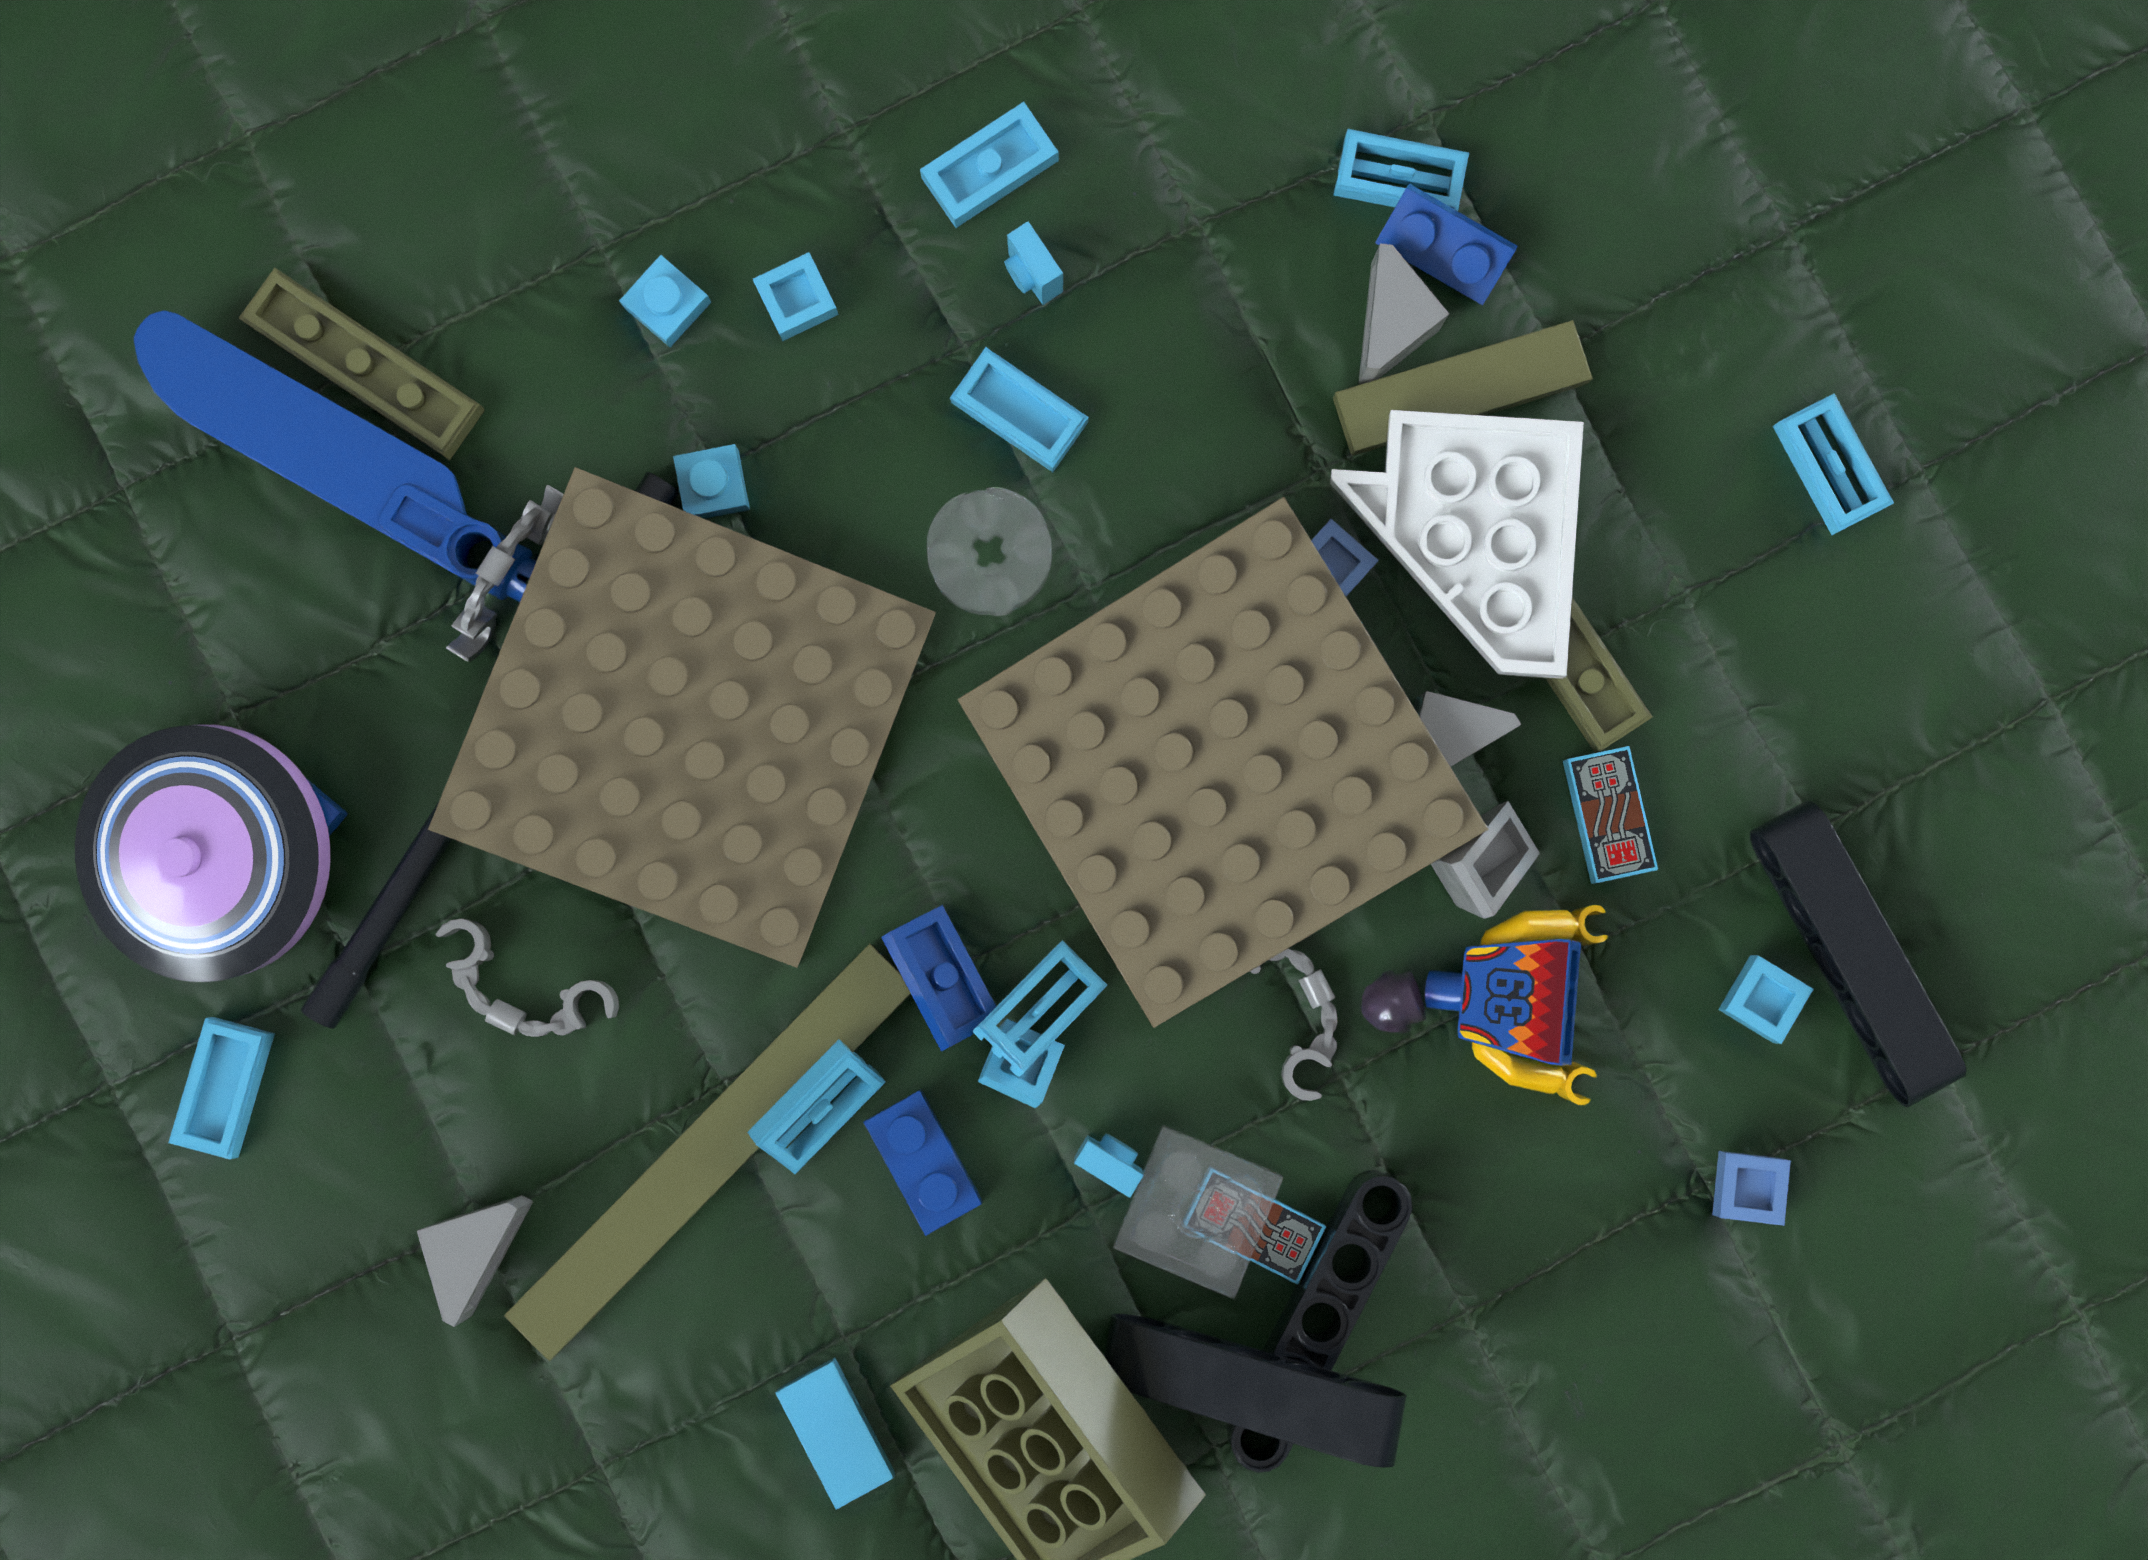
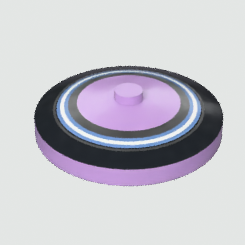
(202, 852)

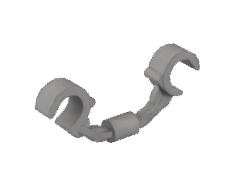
(476, 620)
(508, 1017)
(1323, 1045)

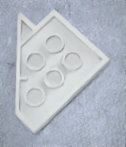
(1483, 526)

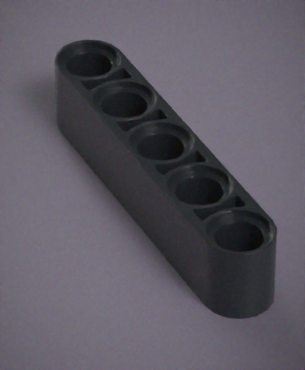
(1857, 953)
(1322, 1285)
(1257, 1390)

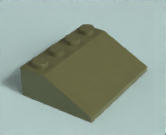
(1049, 1436)

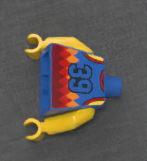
(1522, 998)

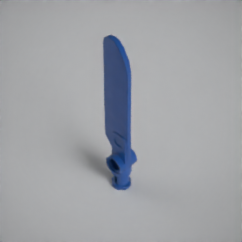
(317, 446)

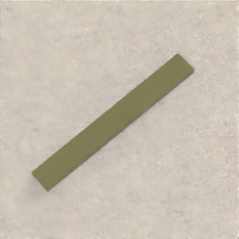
(701, 1158)

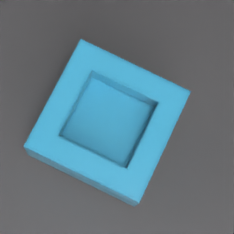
(1032, 264)
(795, 296)
(665, 301)
(711, 482)
(1765, 999)
(1034, 1082)
(1110, 1162)

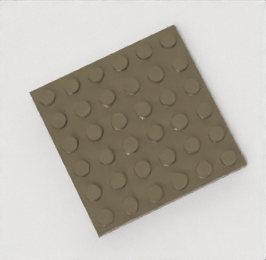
(683, 719)
(1221, 763)

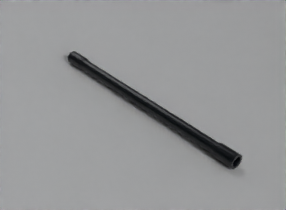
(349, 970)

